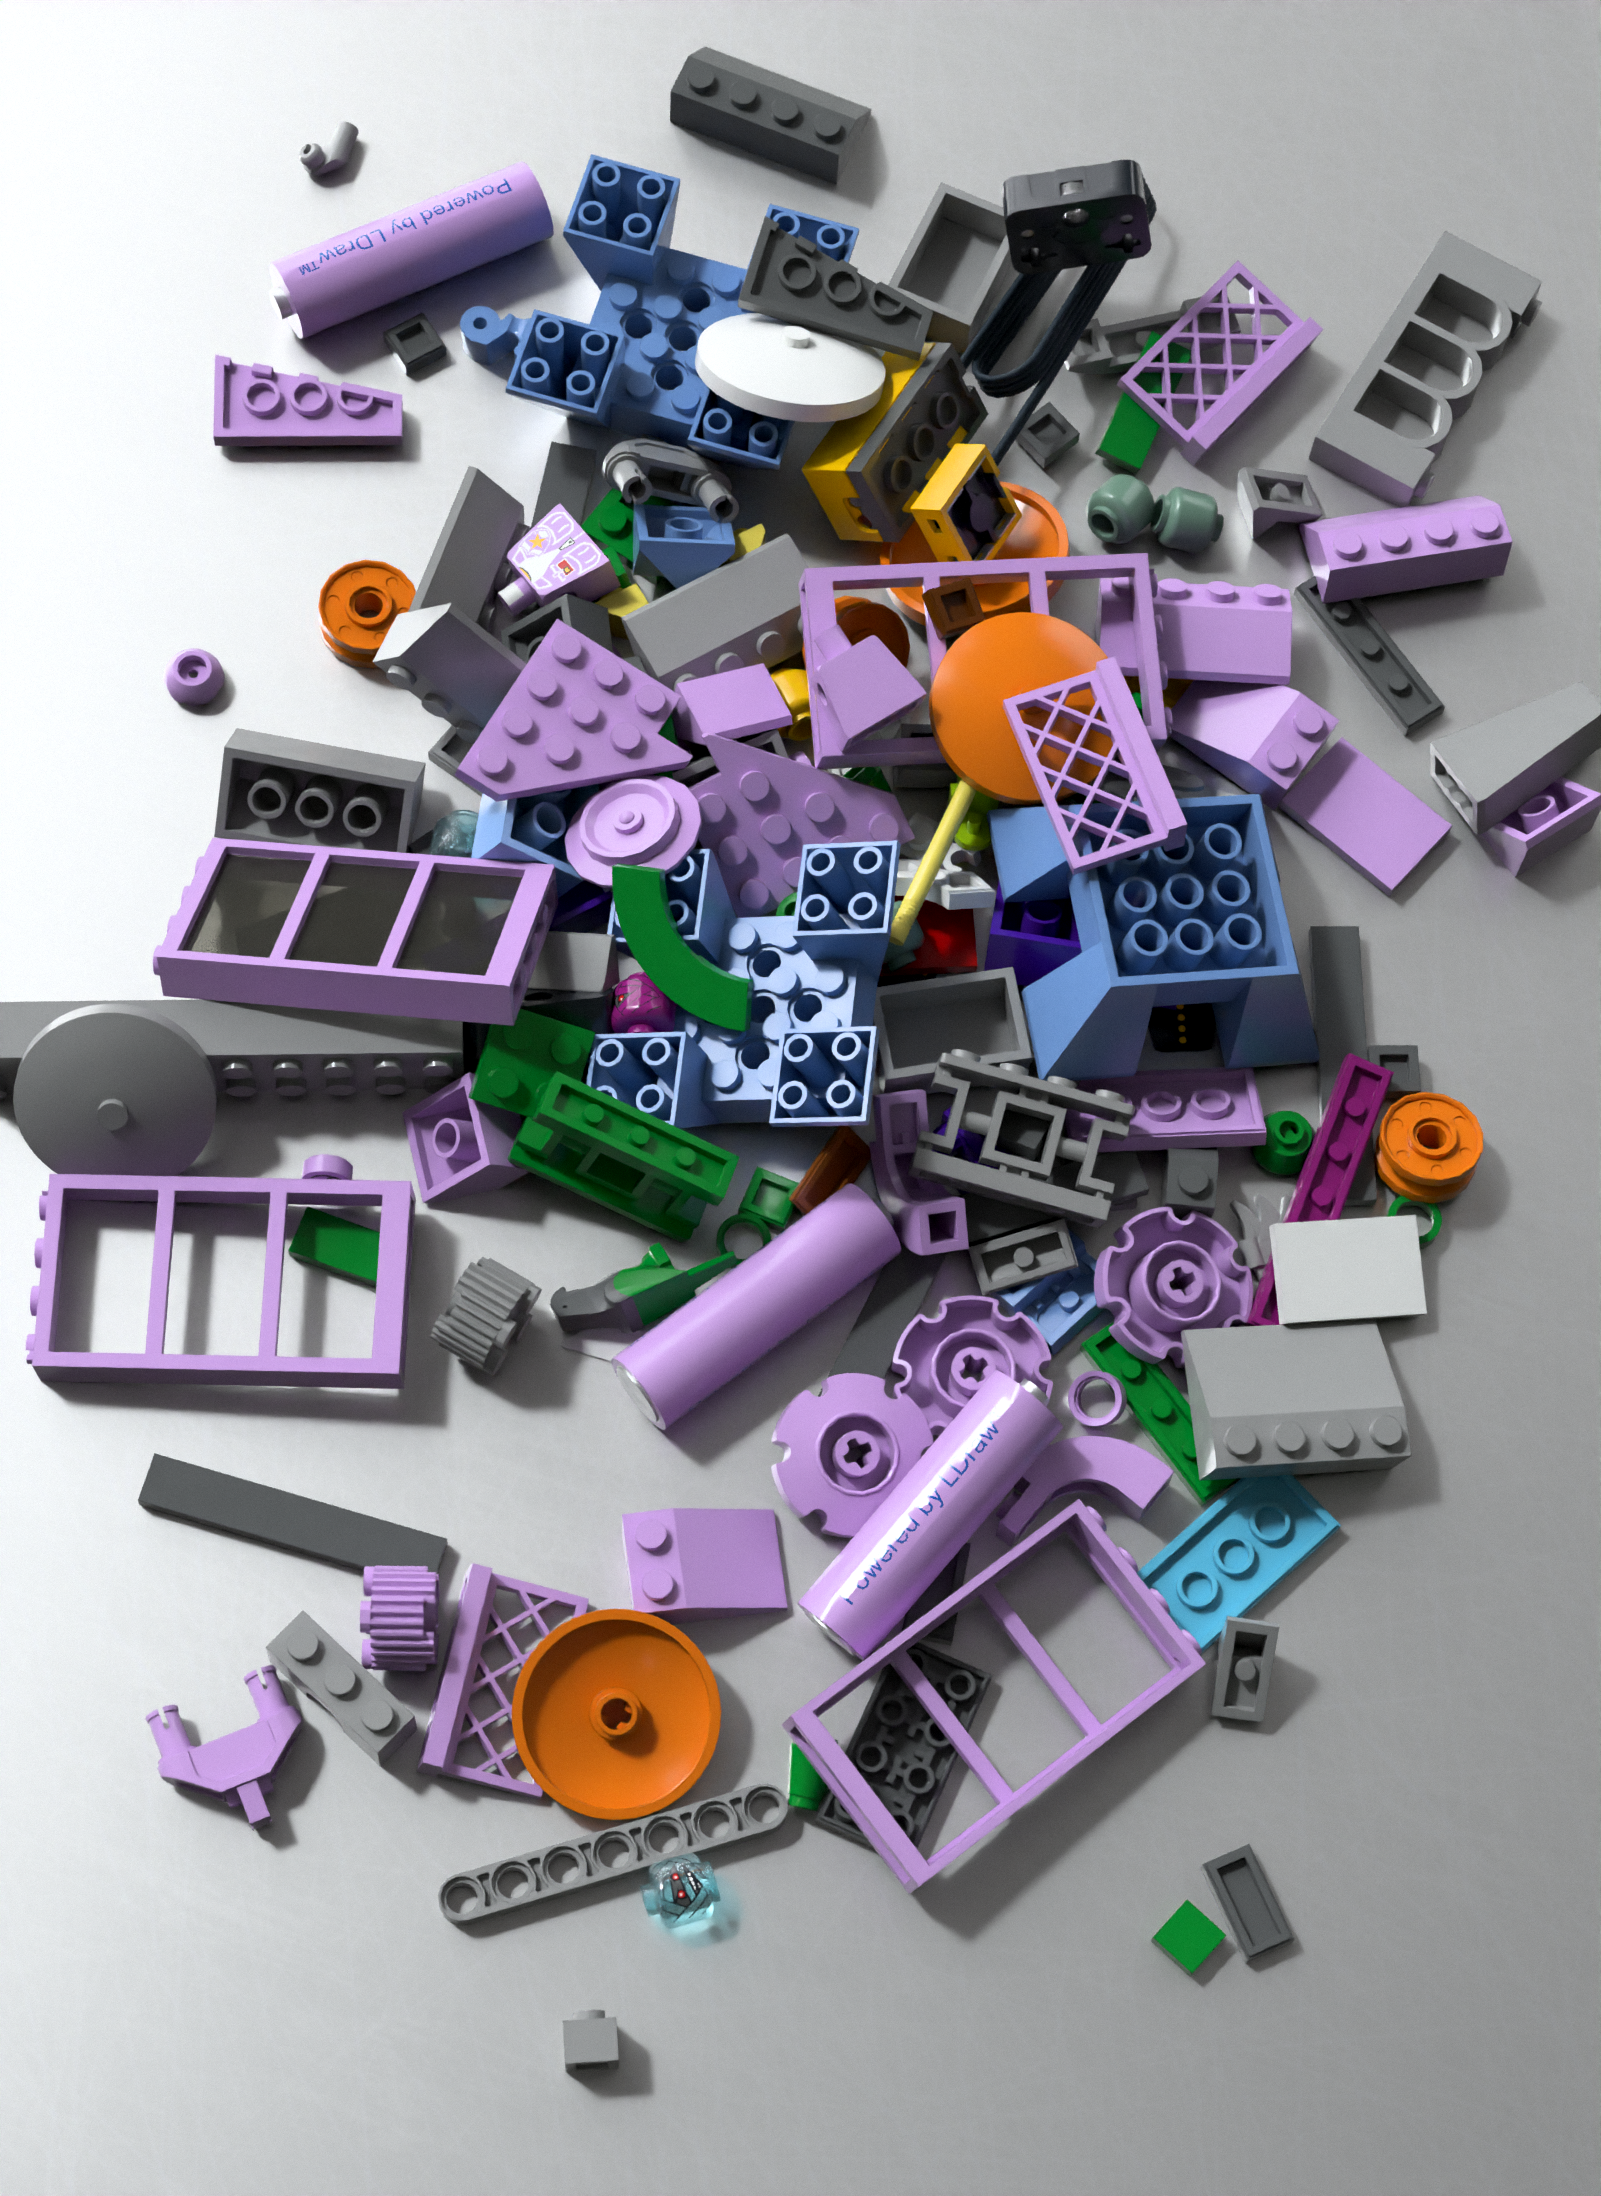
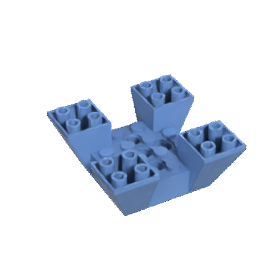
(651, 293)
(1160, 934)
(811, 1000)

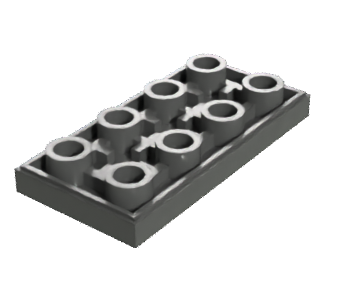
(903, 1748)

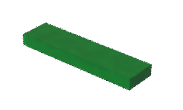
(1156, 1409)

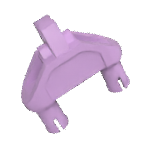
(238, 1765)

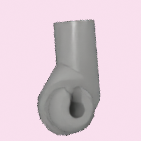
(324, 159)

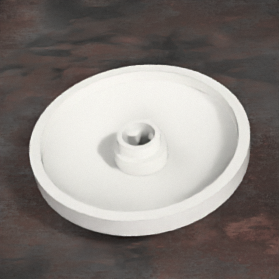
(788, 369)

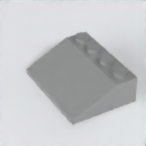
(1293, 1400)

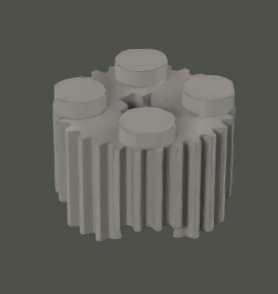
(485, 1314)

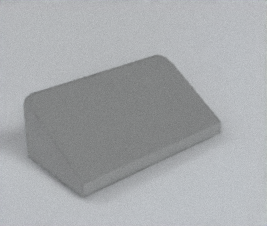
(576, 962)
(1023, 1257)

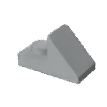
(1274, 497)
(1244, 1668)

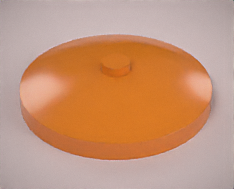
(1036, 535)
(999, 662)
(616, 1714)

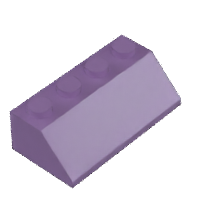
(1407, 548)
(1207, 630)

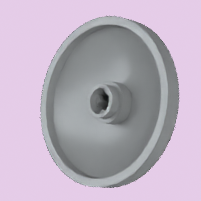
(115, 1093)

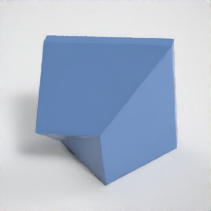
(679, 542)

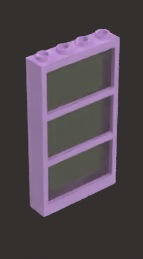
(358, 931)

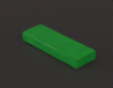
(1130, 427)

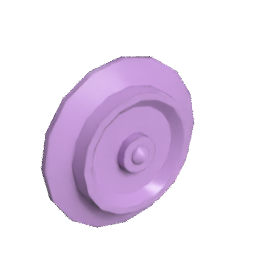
(633, 823)

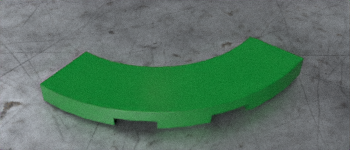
(665, 956)

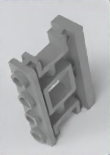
(1011, 1179)

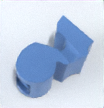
(489, 338)

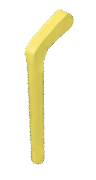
(931, 862)

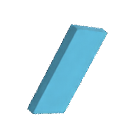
(1237, 1553)

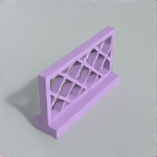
(1238, 395)
(1138, 764)
(459, 1670)

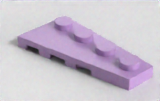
(286, 410)

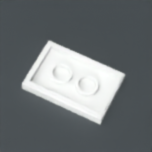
(1347, 1269)

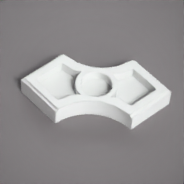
(949, 889)

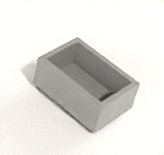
(955, 264)
(943, 1014)

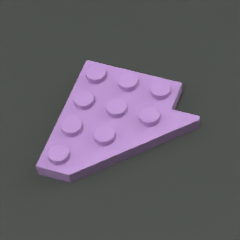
(573, 723)
(769, 807)

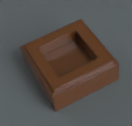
(953, 608)

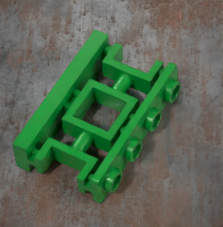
(622, 1158)

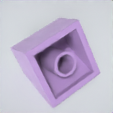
(461, 1143)

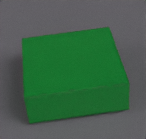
(769, 1199)
(1188, 1937)

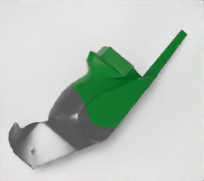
(634, 1294)

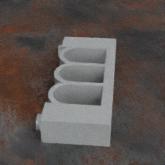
(1472, 284)

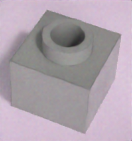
(590, 2042)

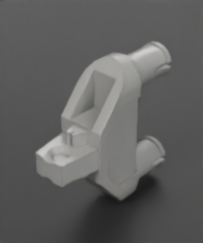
(670, 472)

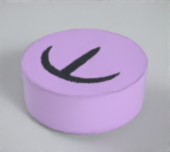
(327, 1167)

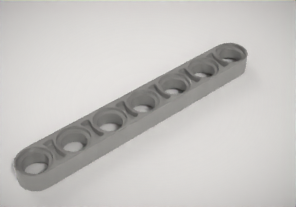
(591, 1869)

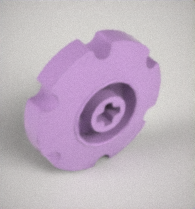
(1165, 1251)
(970, 1338)
(824, 1428)

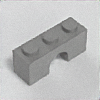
(343, 1686)

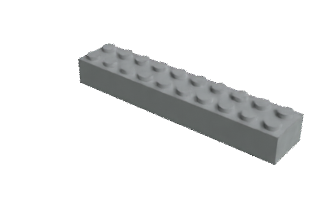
(279, 1045)

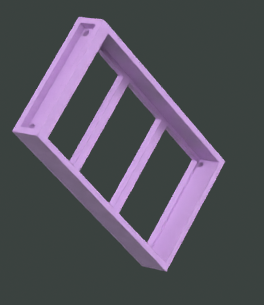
(819, 615)
(390, 1332)
(1118, 1572)

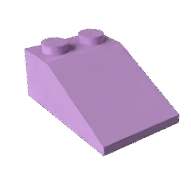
(1252, 733)
(703, 1563)

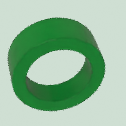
(1432, 1210)
(739, 1221)

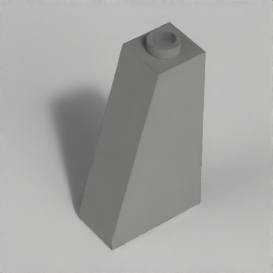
(1516, 754)

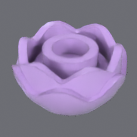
(198, 689)

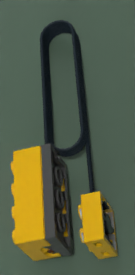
(913, 449)

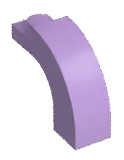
(923, 1211)
(1088, 1465)

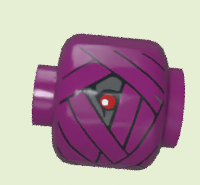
(641, 1007)

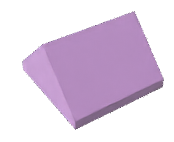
(729, 705)
(1544, 824)

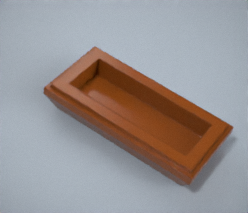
(834, 1167)

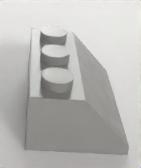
(449, 666)

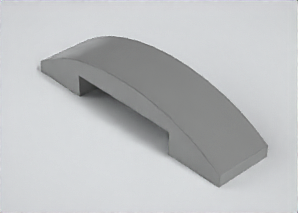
(1118, 345)

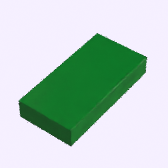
(337, 1246)

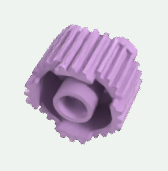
(400, 1618)

